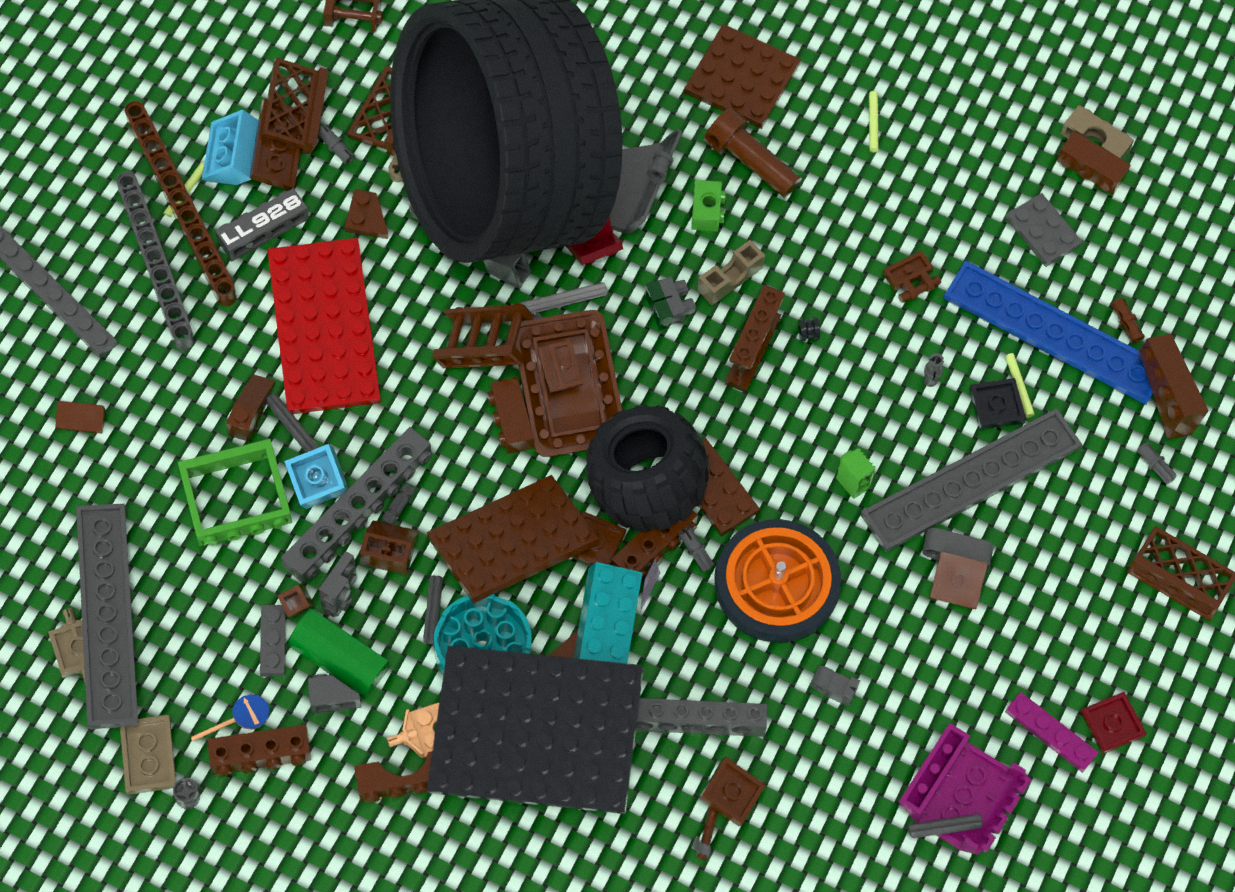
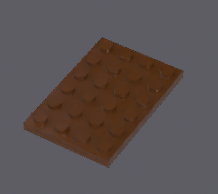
(512, 538)

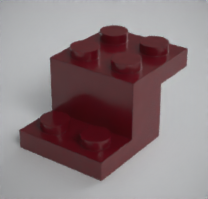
(601, 245)

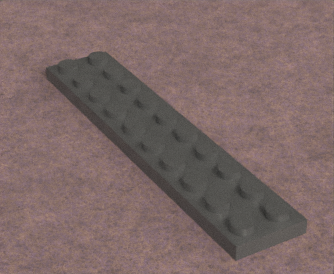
(971, 480)
(106, 616)

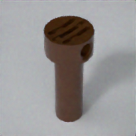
(730, 134)

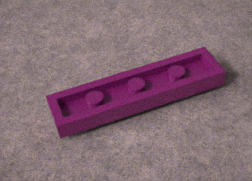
(1051, 732)

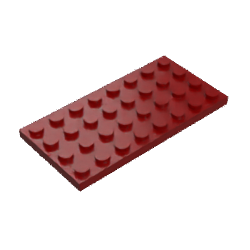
(323, 326)

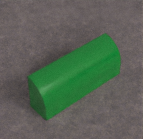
(338, 653)

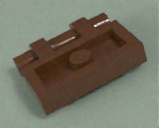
(909, 270)

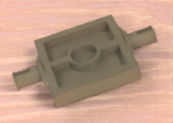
(68, 645)

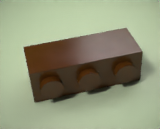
(1093, 163)
(511, 415)

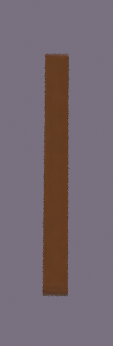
(184, 210)

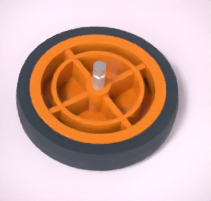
(777, 580)

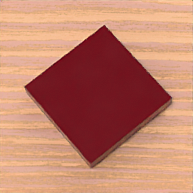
(1113, 722)

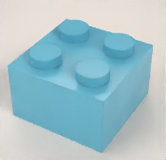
(317, 476)

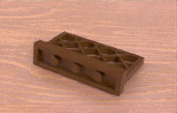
(311, 113)
(368, 137)
(1174, 585)

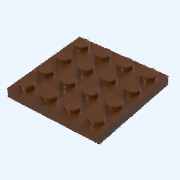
(742, 75)

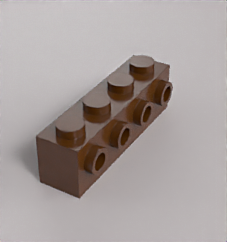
(651, 546)
(259, 750)

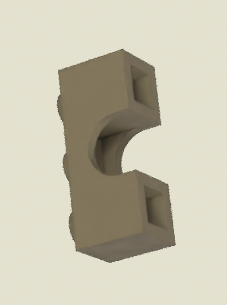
(1091, 126)
(720, 282)

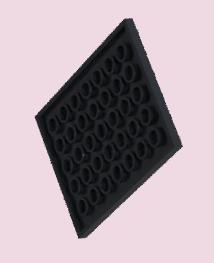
(535, 729)

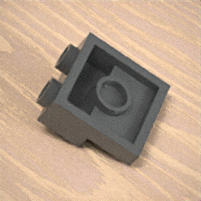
(336, 590)

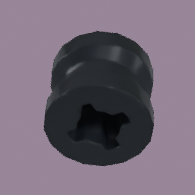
(808, 329)

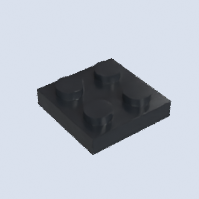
(997, 403)

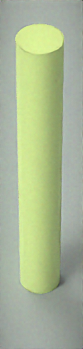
(873, 121)
(194, 178)
(1015, 372)

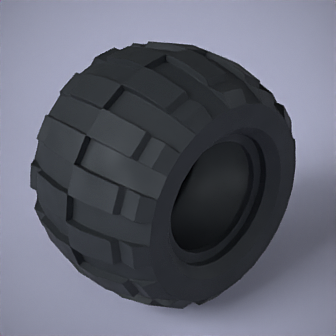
(654, 495)

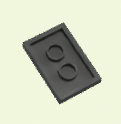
(1043, 230)

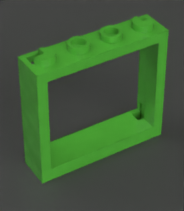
(228, 459)

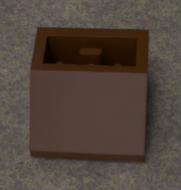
(388, 547)

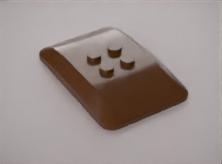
(568, 418)

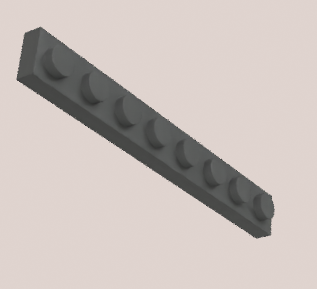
(55, 296)

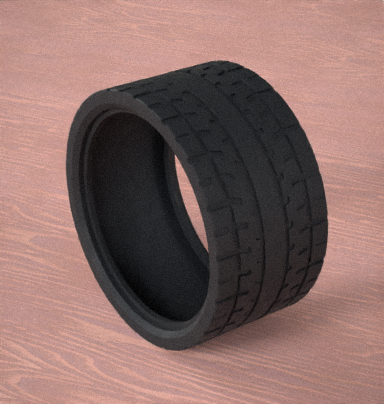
(505, 126)

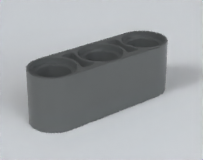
(958, 544)

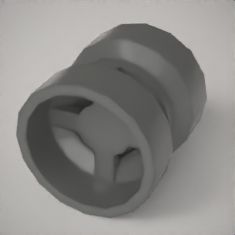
(185, 788)

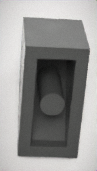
(331, 695)

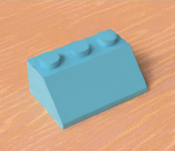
(230, 149)

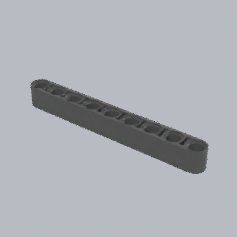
(155, 269)

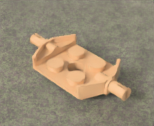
(418, 730)

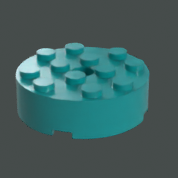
(488, 620)

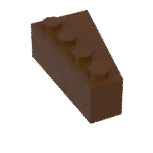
(1172, 386)

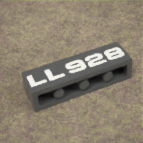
(262, 224)

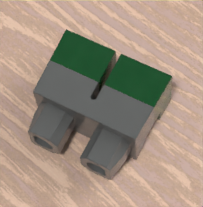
(666, 303)

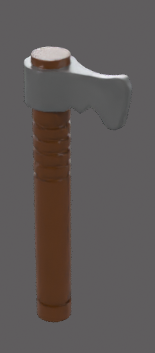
(703, 848)

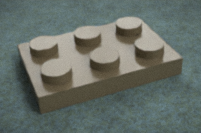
(148, 755)

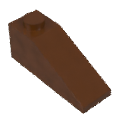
(249, 408)

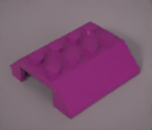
(964, 782)

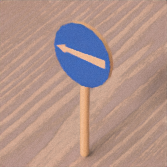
(248, 712)

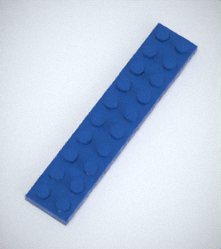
(1050, 330)

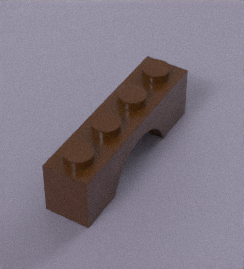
(377, 783)

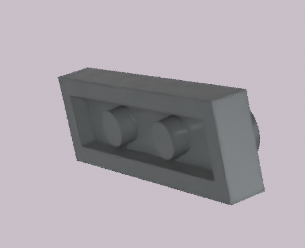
(272, 641)

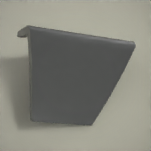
(640, 179)

